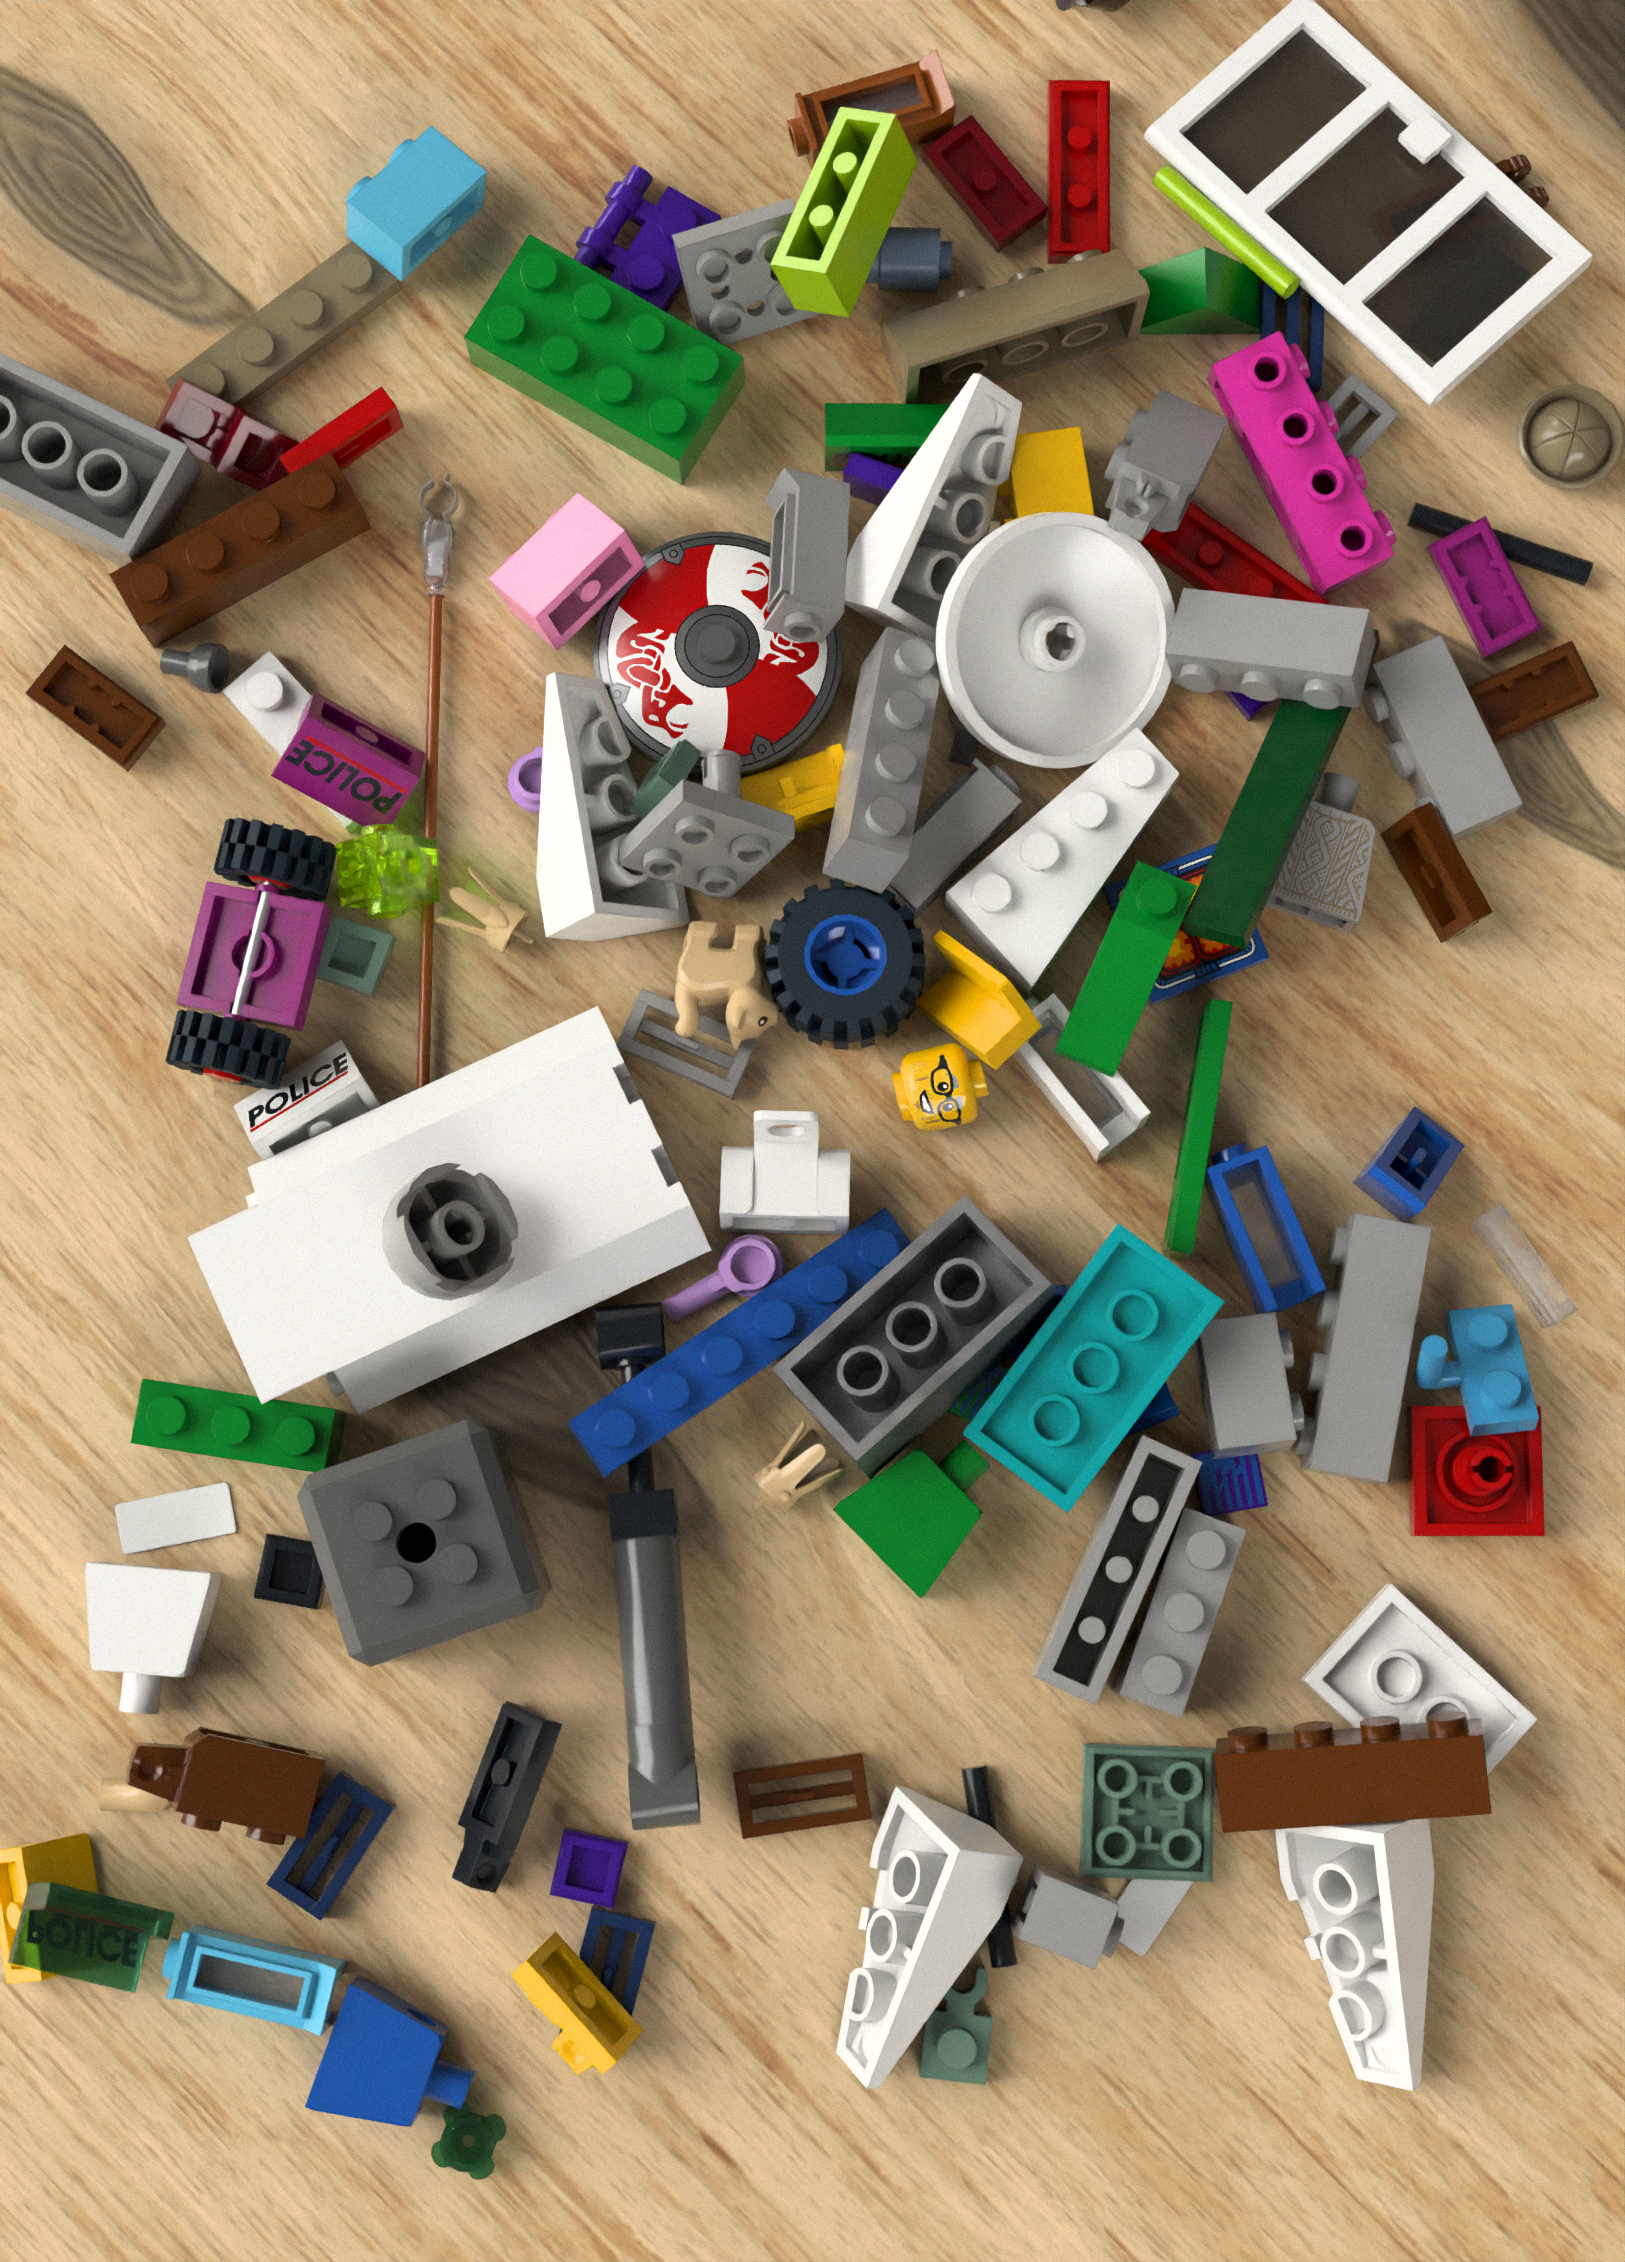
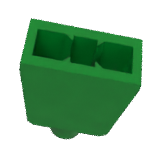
(917, 1513)

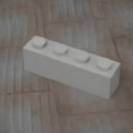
(884, 761)
(1364, 1348)
(1116, 1568)

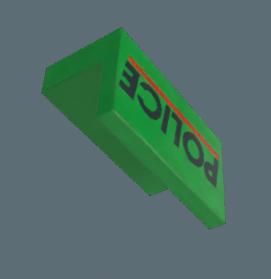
(878, 431)

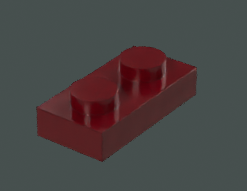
(984, 183)

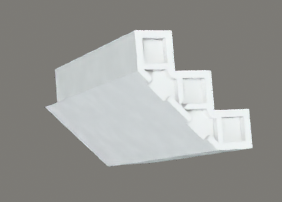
(542, 1119)

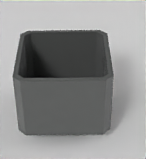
(483, 1556)

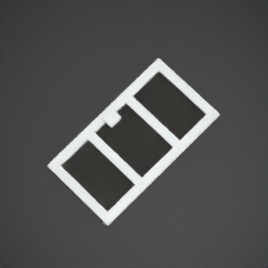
(1368, 199)

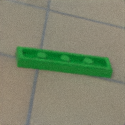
(1197, 1129)

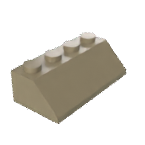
(1015, 326)

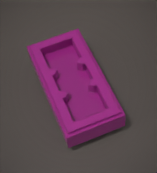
(1483, 587)

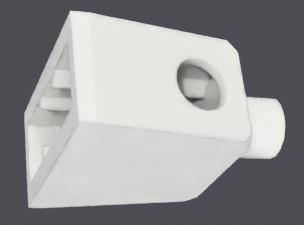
(147, 1625)

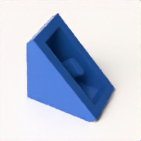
(1409, 1165)

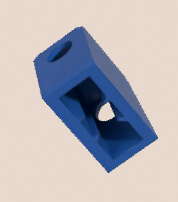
(385, 2060)

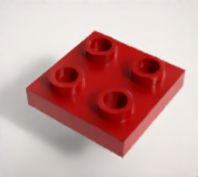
(1472, 1482)

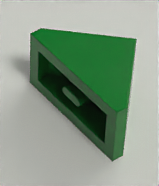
(1201, 296)

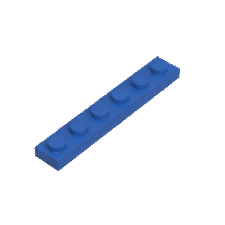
(735, 1346)

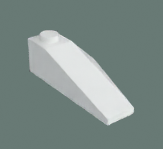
(935, 512)
(585, 819)
(931, 1910)
(1370, 1925)

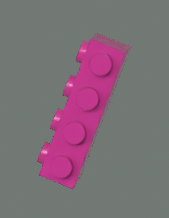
(1301, 464)

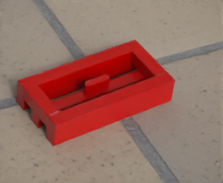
(348, 434)

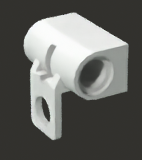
(785, 1179)

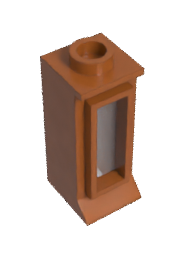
(913, 92)

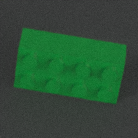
(605, 359)

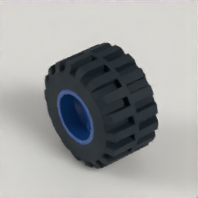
(845, 964)

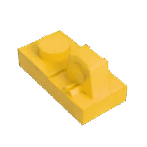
(570, 1995)

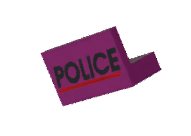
(349, 763)

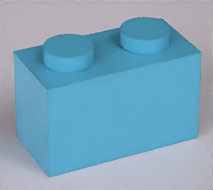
(415, 202)

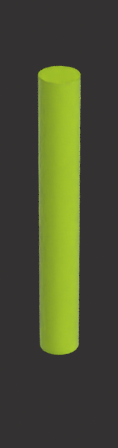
(1226, 231)

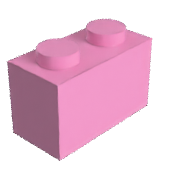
(567, 571)

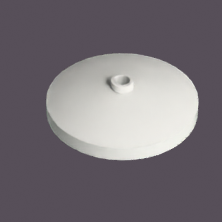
(1104, 651)

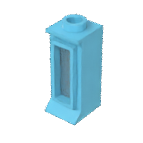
(253, 1977)

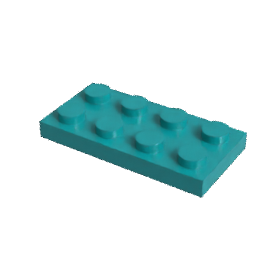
(1093, 1367)

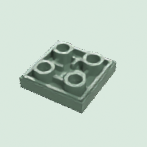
(1147, 1812)

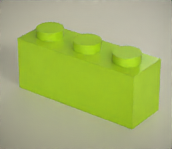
(844, 212)

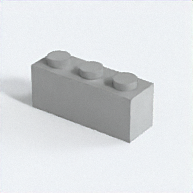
(1271, 648)
(1440, 738)

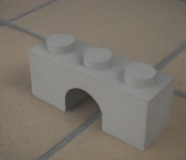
(1180, 1612)

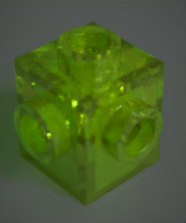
(387, 872)

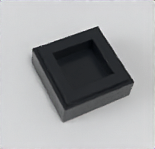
(290, 1573)

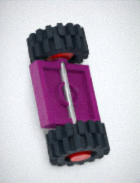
(253, 954)

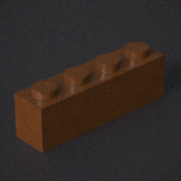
(241, 550)
(1352, 1773)

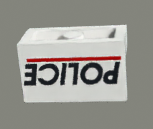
(308, 1102)

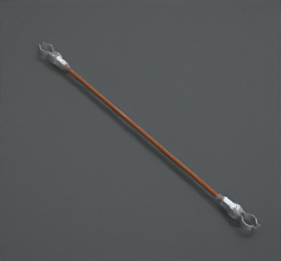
(438, 547)

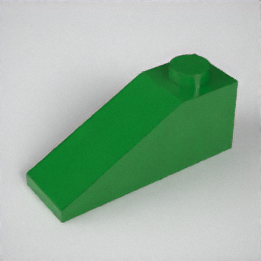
(1125, 968)

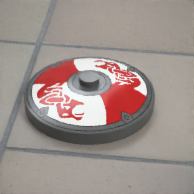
(693, 661)

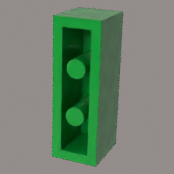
(237, 1426)

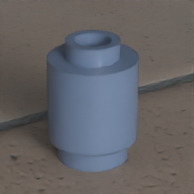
(911, 260)

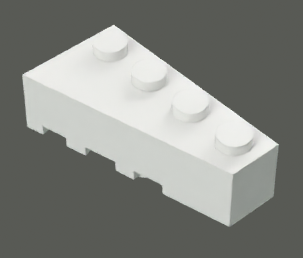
(1053, 868)

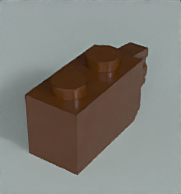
(231, 1781)

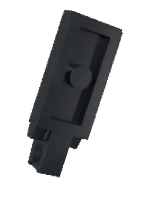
(503, 1794)

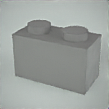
(1247, 1386)
(1068, 1917)

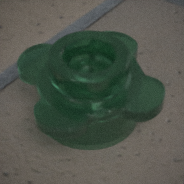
(475, 2159)

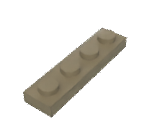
(292, 327)

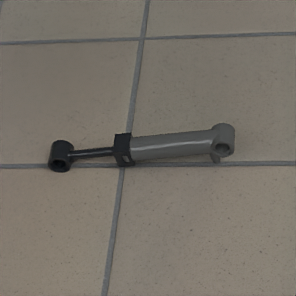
(650, 1602)

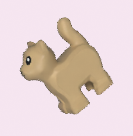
(724, 977)

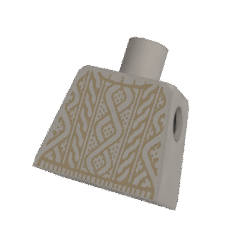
(1327, 860)

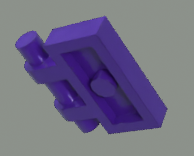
(651, 261)

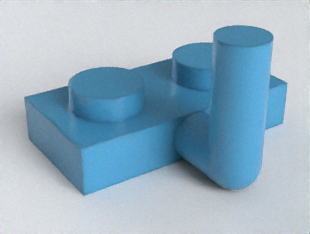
(1485, 1366)

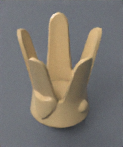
(492, 916)
(796, 1470)

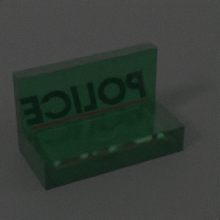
(86, 1935)

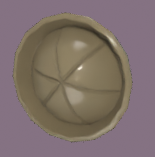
(1571, 436)

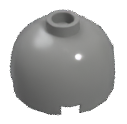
(449, 1233)

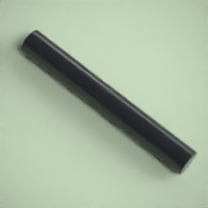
(1515, 548)
(980, 1807)

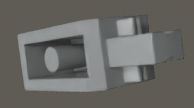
(1162, 465)

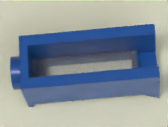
(1262, 1229)

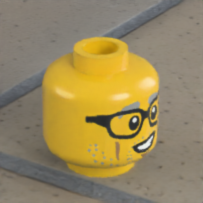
(939, 1087)

